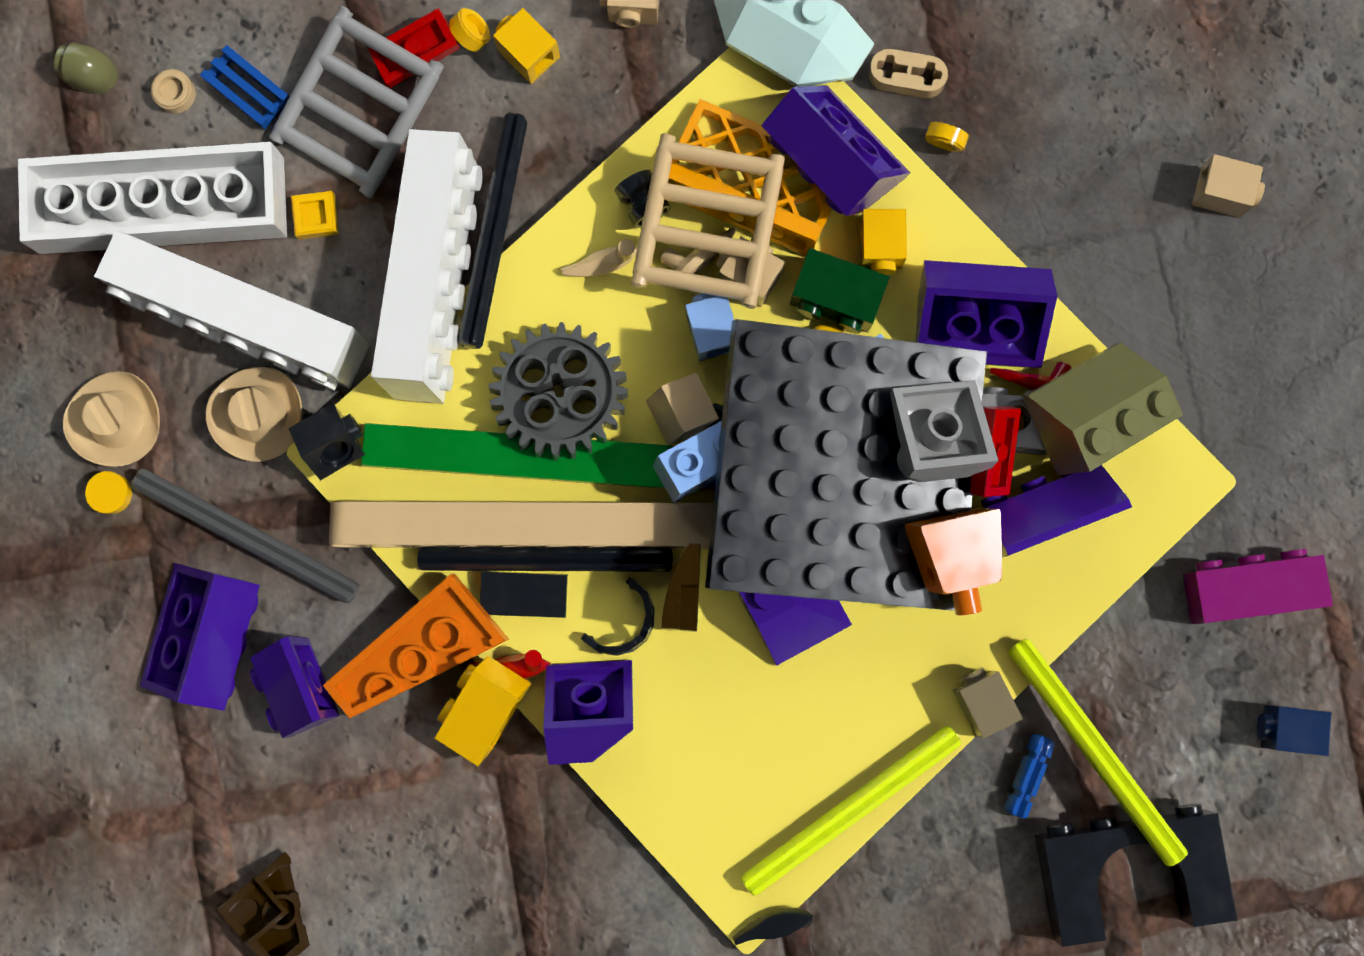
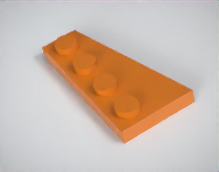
(423, 643)

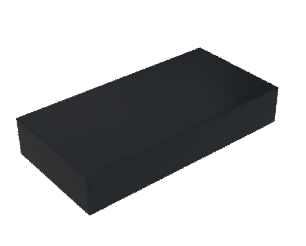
(524, 594)

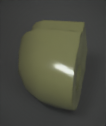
(85, 68)

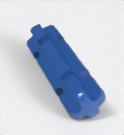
(1029, 776)

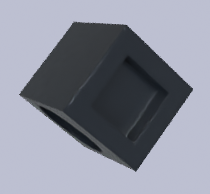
(327, 440)

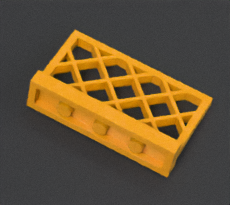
(788, 226)

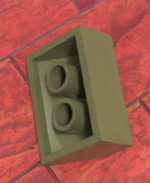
(1101, 409)

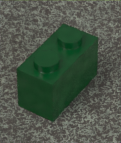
(838, 291)

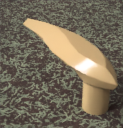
(603, 261)
(695, 261)

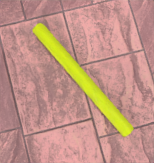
(1098, 753)
(850, 810)

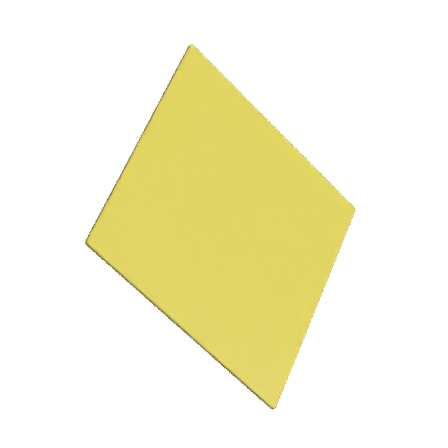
(722, 739)

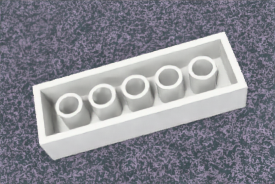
(153, 196)
(427, 267)
(231, 309)

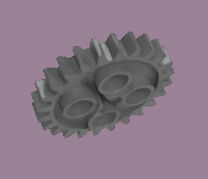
(566, 426)

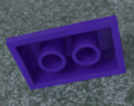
(833, 149)
(987, 310)
(1056, 507)
(200, 637)

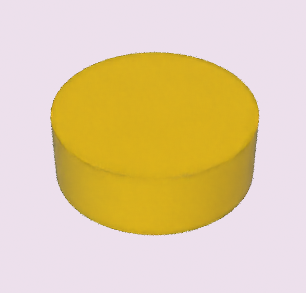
(469, 29)
(946, 137)
(108, 492)

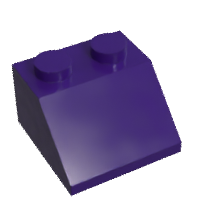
(292, 686)

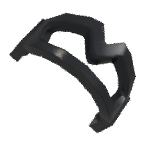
(647, 628)

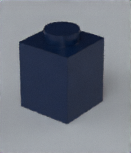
(1294, 730)

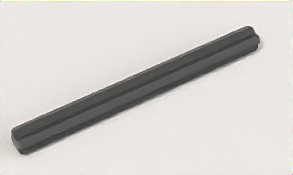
(245, 535)

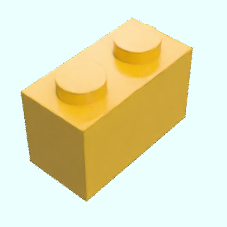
(481, 710)

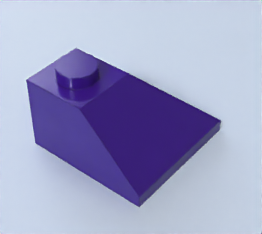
(793, 623)
(586, 709)

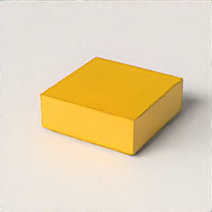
(314, 215)

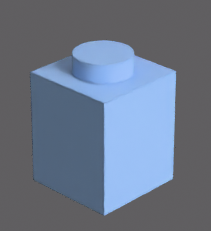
(710, 325)

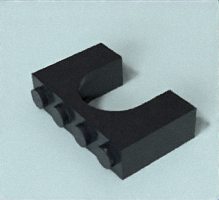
(1075, 857)

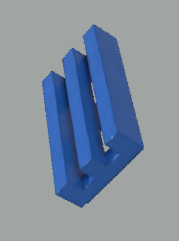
(221, 66)

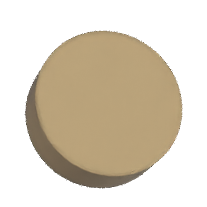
(173, 91)

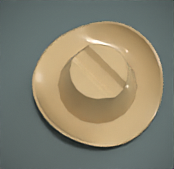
(253, 413)
(112, 419)

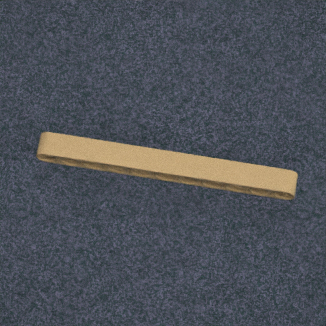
(519, 524)

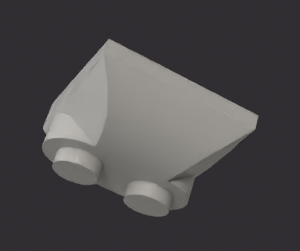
(942, 431)

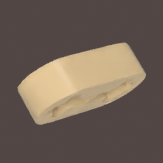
(908, 64)

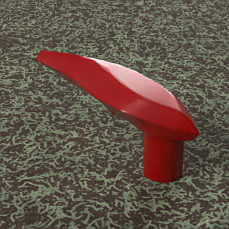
(1031, 381)
(522, 664)

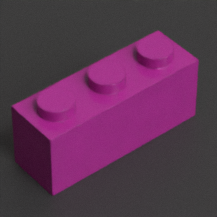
(1257, 587)

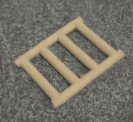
(654, 232)

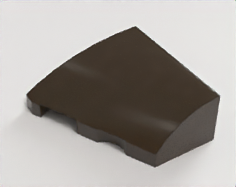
(682, 596)
(267, 912)

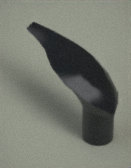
(775, 925)

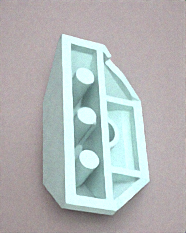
(796, 38)

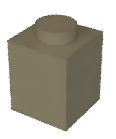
(986, 702)

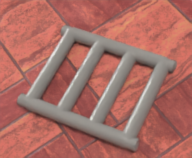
(407, 108)

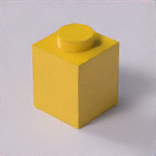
(526, 45)
(883, 239)

